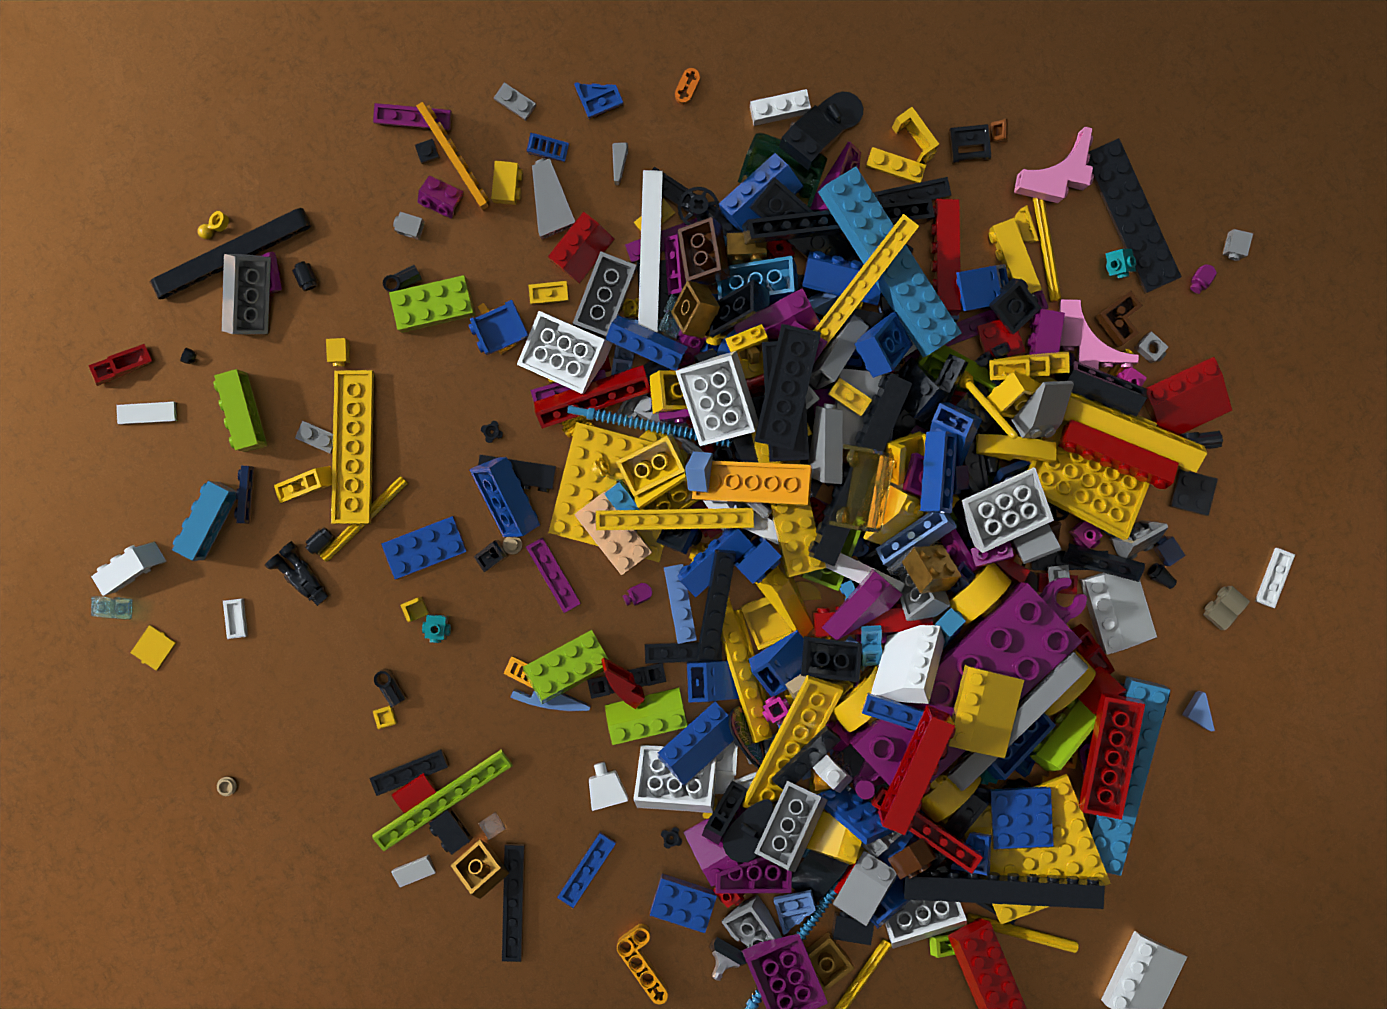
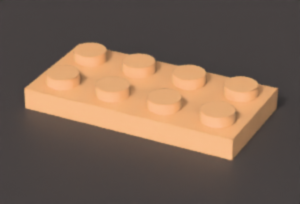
(621, 547)

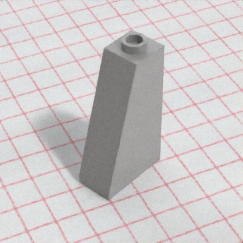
(551, 204)
(837, 352)
(827, 444)

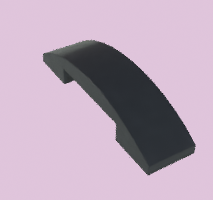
(643, 676)

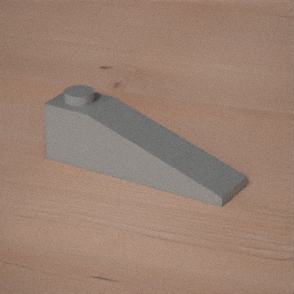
(751, 923)

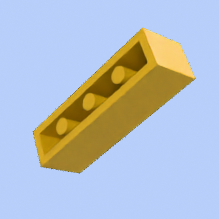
(1013, 253)

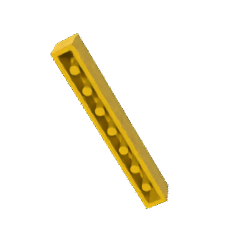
(1135, 431)

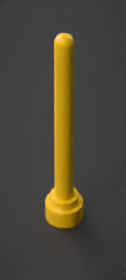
(967, 382)

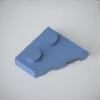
(794, 908)

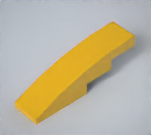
(1030, 365)
(1020, 448)

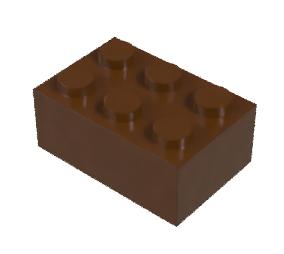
(704, 252)

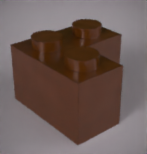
(1115, 319)
(912, 858)

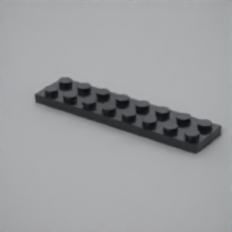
(1132, 215)

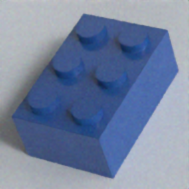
(683, 903)

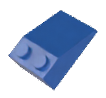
(884, 345)

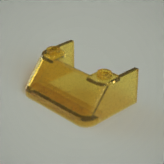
(867, 489)

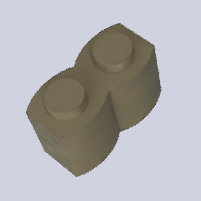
(1226, 607)

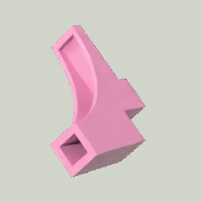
(1053, 182)
(1089, 348)

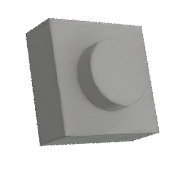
(1058, 572)

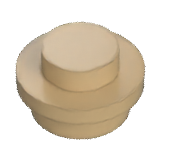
(512, 545)
(226, 786)

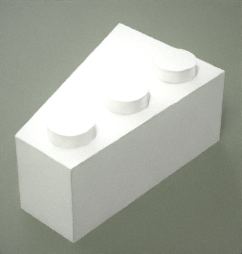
(127, 567)

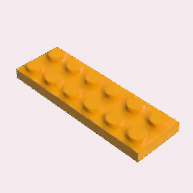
(450, 149)
(758, 483)

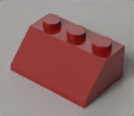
(581, 247)

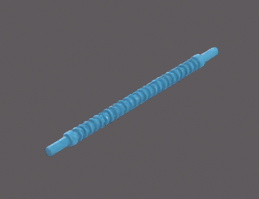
(590, 414)
(753, 1003)

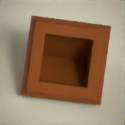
(999, 131)

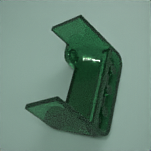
(764, 146)

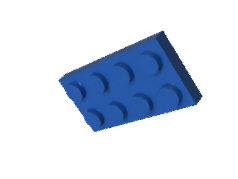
(424, 547)
(855, 814)

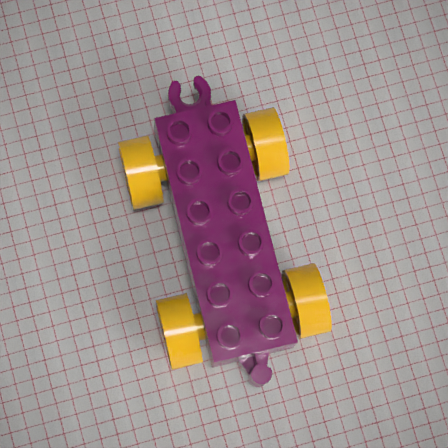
(1015, 637)

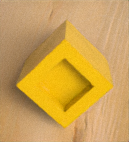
(414, 609)

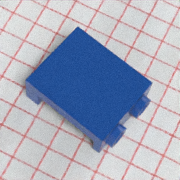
(498, 328)

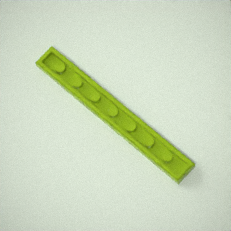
(442, 800)

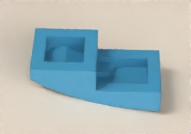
(871, 645)

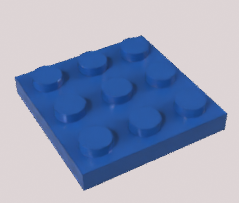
(1021, 817)

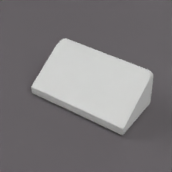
(413, 871)

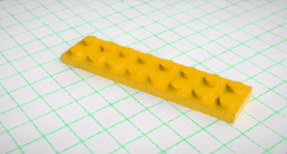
(352, 447)
(793, 527)
(803, 721)

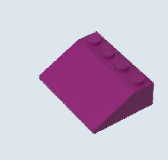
(709, 854)
(784, 974)

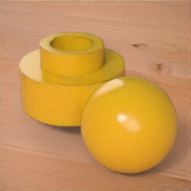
(217, 221)

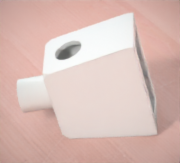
(606, 788)

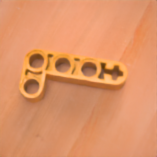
(645, 967)

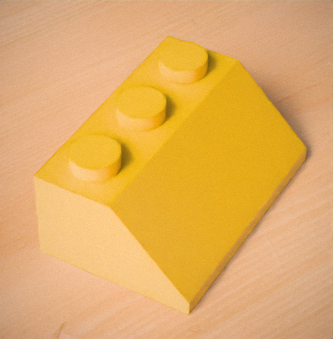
(652, 465)
(666, 495)

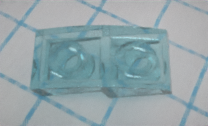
(668, 324)
(111, 607)

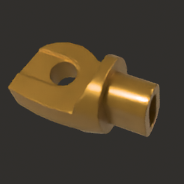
(751, 354)

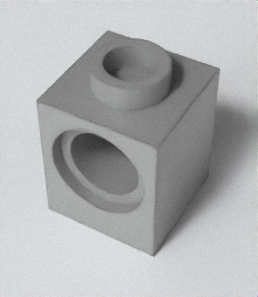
(409, 225)
(1237, 244)
(1143, 347)

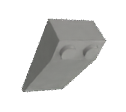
(1141, 538)
(1036, 544)

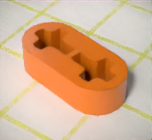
(690, 88)

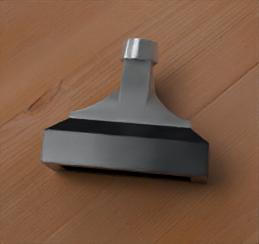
(725, 956)

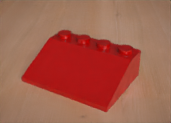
(1188, 398)

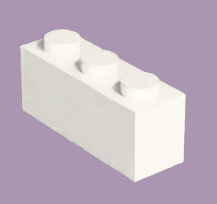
(779, 107)

